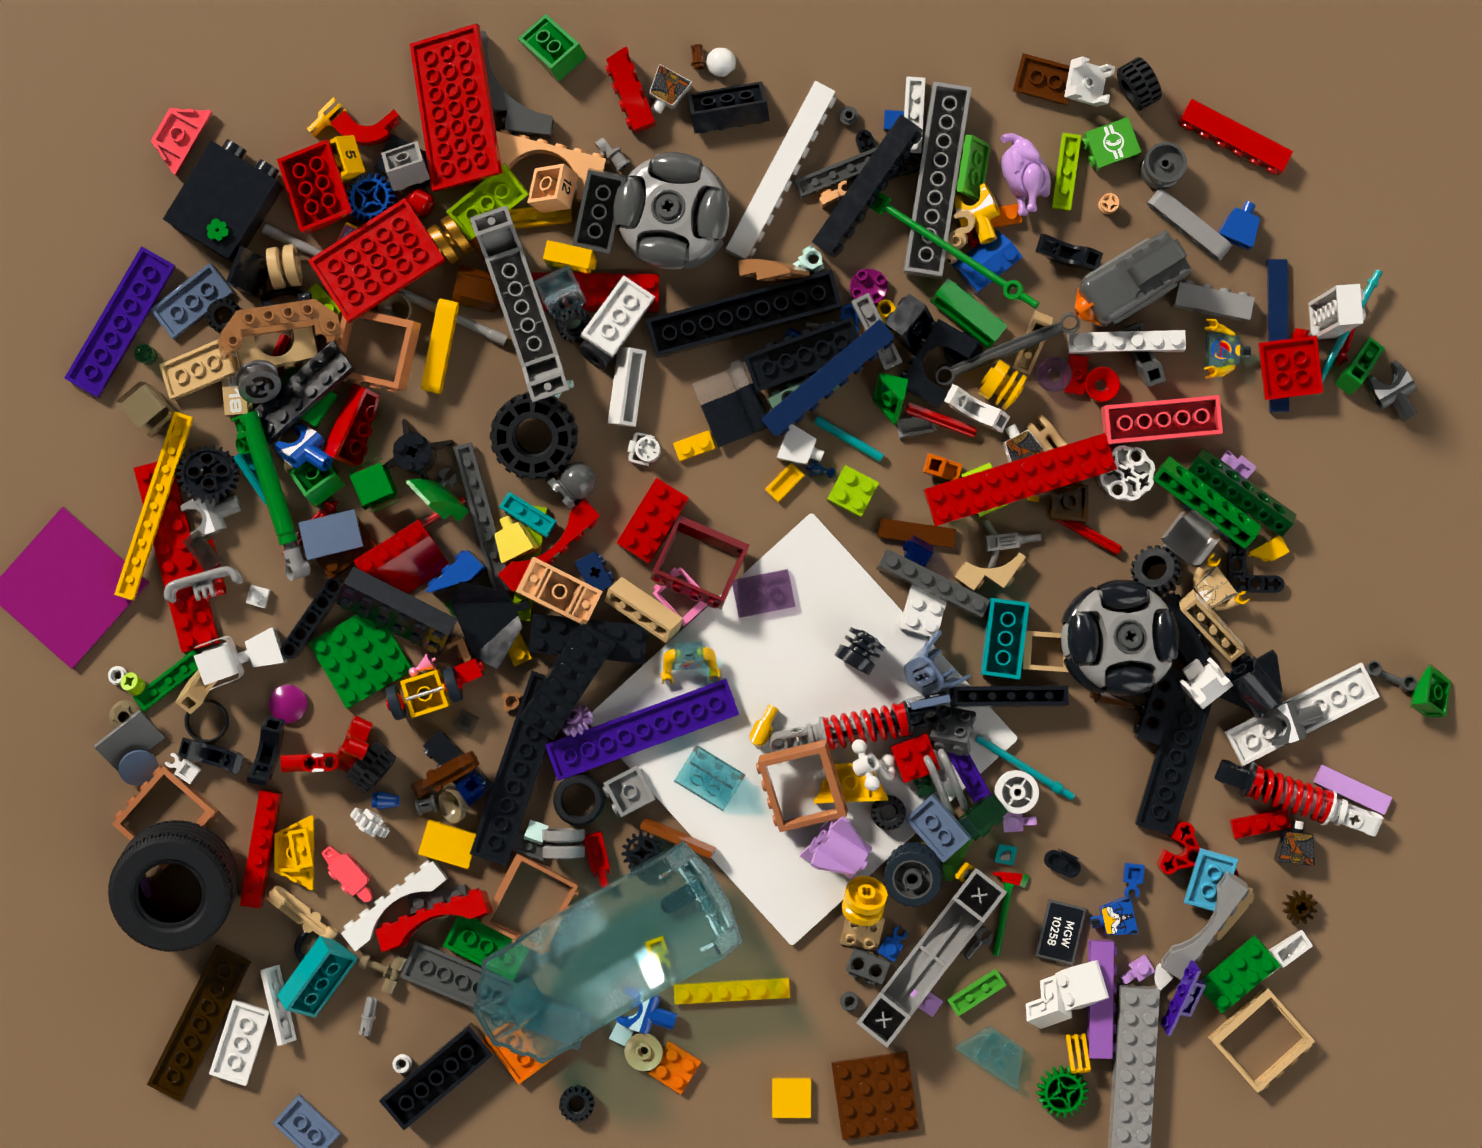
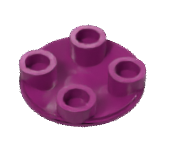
(869, 282)
(288, 703)

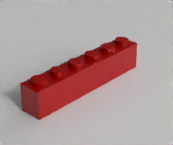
(1235, 137)
(261, 848)

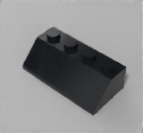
(728, 107)

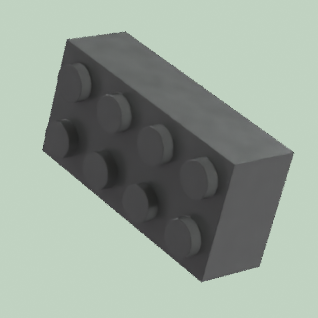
(595, 220)

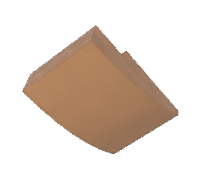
(770, 270)

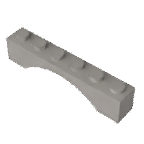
(1229, 893)

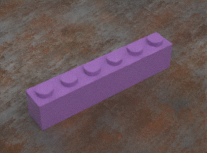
(1100, 1015)

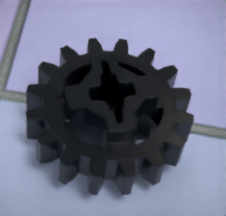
(641, 843)

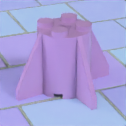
(838, 849)

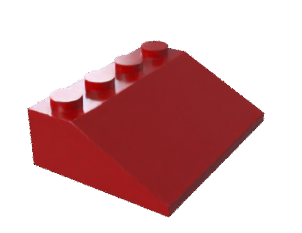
(314, 187)
(404, 558)

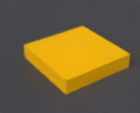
(791, 1097)

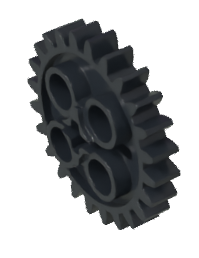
(194, 464)

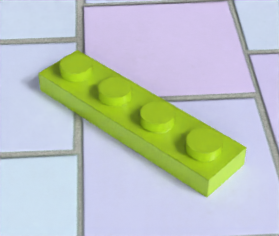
(1066, 172)

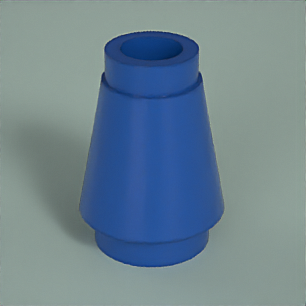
(384, 800)

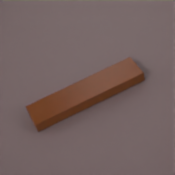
(676, 836)

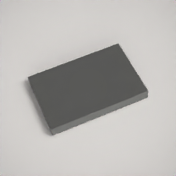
(133, 734)

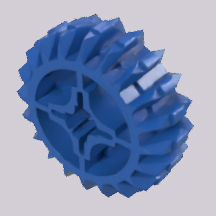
(375, 191)

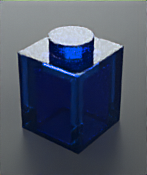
(918, 550)

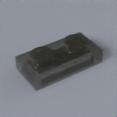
(202, 550)

